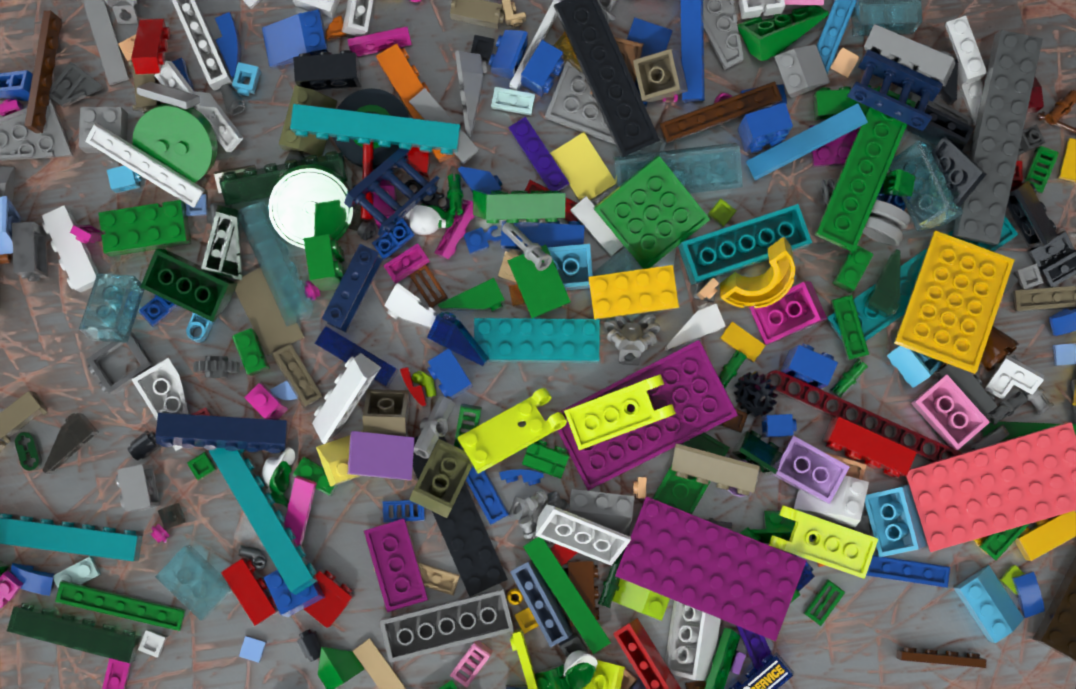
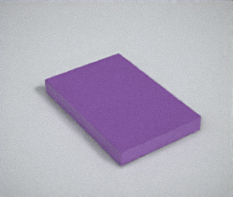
(380, 455)

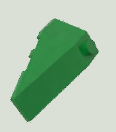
(775, 34)

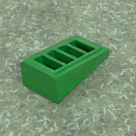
(1048, 153)
(467, 408)

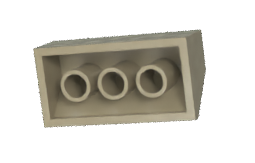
(716, 469)

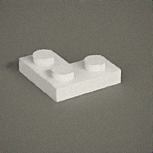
(1013, 373)

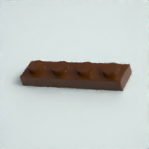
(949, 658)

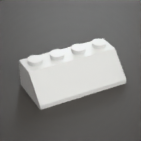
(344, 397)
(580, 534)
(691, 642)

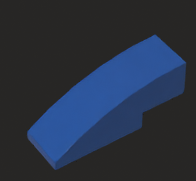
(229, 43)

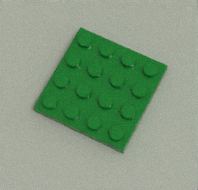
(651, 213)

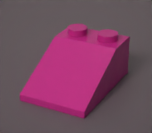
(790, 314)

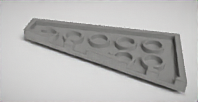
(722, 31)
(578, 109)
(21, 143)

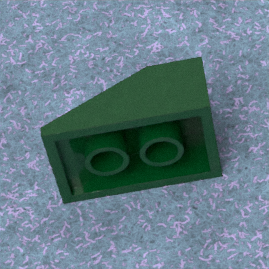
(757, 452)

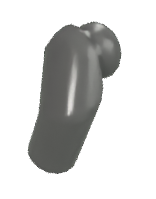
(254, 554)

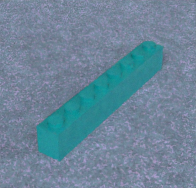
(375, 128)
(265, 519)
(70, 539)

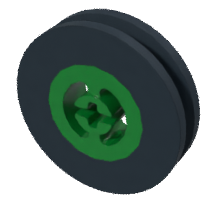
(375, 102)

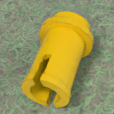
(514, 591)

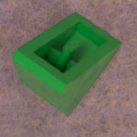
(898, 183)

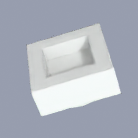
(152, 643)

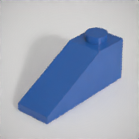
(15, 85)

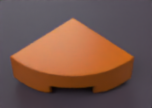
(334, 29)

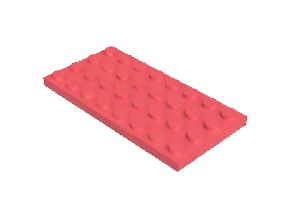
(996, 487)

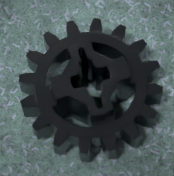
(755, 394)

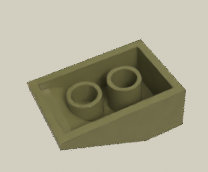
(442, 478)

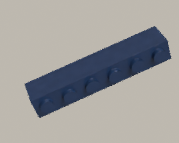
(221, 432)

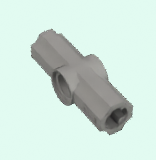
(433, 427)

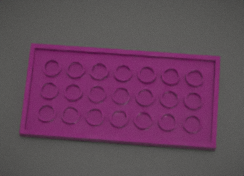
(696, 398)
(711, 568)

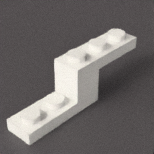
(970, 65)
(224, 129)

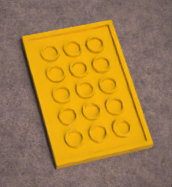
(954, 302)

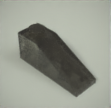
(70, 439)

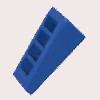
(421, 511)

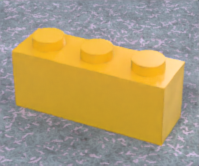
(1046, 535)

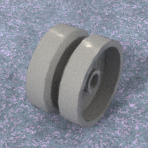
(886, 223)

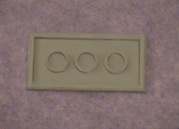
(265, 314)

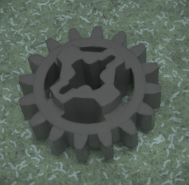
(216, 367)

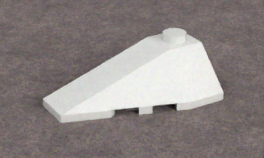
(409, 307)

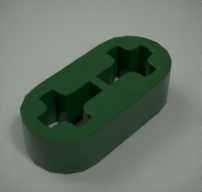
(33, 449)

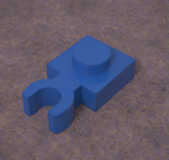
(478, 239)

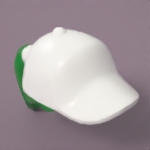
(428, 219)
(276, 475)
(579, 669)

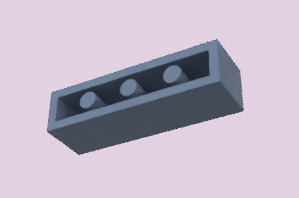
(542, 603)

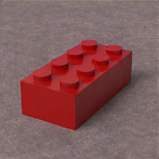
(869, 447)

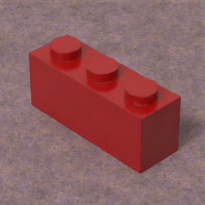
(150, 46)
(250, 590)

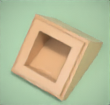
(844, 62)

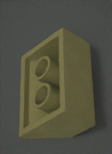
(304, 145)

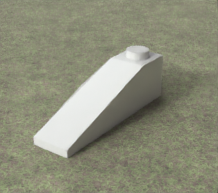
(162, 390)

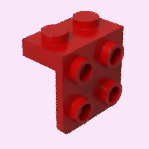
(335, 601)

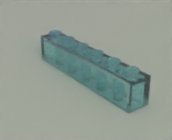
(275, 264)

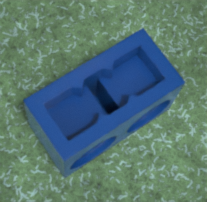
(778, 425)

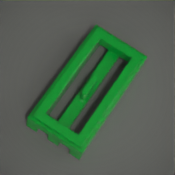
(817, 597)

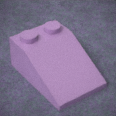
(811, 470)

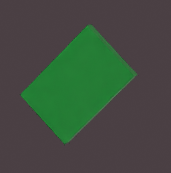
(540, 289)

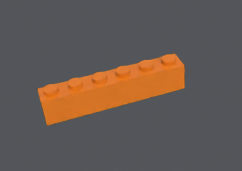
(405, 82)

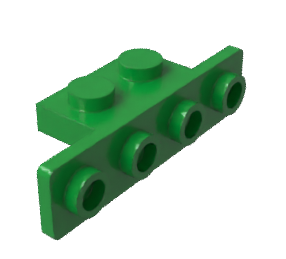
(776, 526)

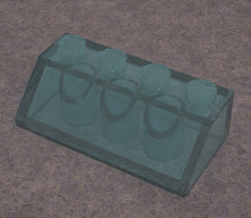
(931, 200)

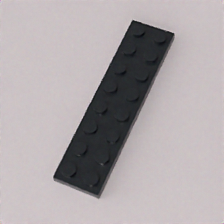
(607, 75)
(467, 539)

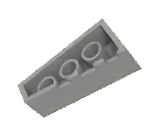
(911, 54)

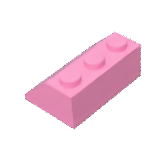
(950, 412)

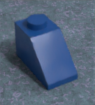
(480, 180)

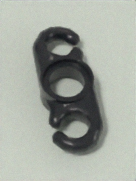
(436, 196)

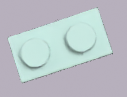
(513, 101)
(79, 572)

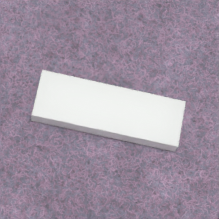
(596, 226)

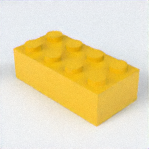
(633, 292)

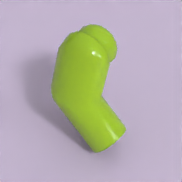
(426, 381)

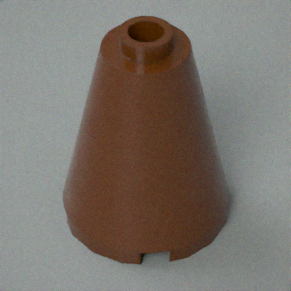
(997, 348)

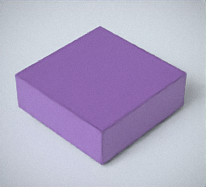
(737, 662)

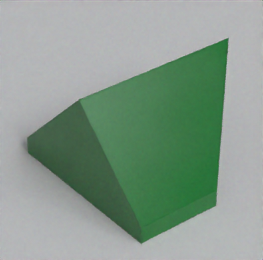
(337, 667)

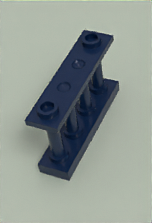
(901, 76)
(386, 172)
(352, 288)

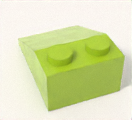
(641, 599)

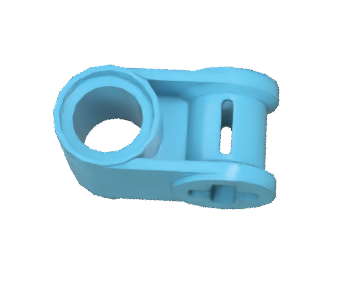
(198, 321)

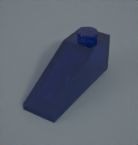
(454, 336)

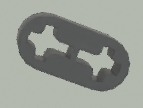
(991, 438)

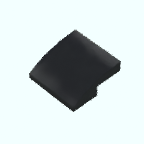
(1055, 260)

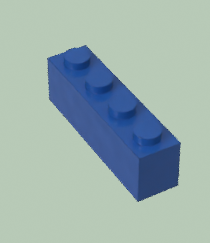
(549, 233)

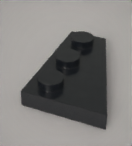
(958, 169)

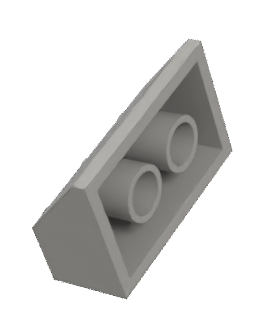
(605, 509)

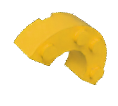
(767, 287)

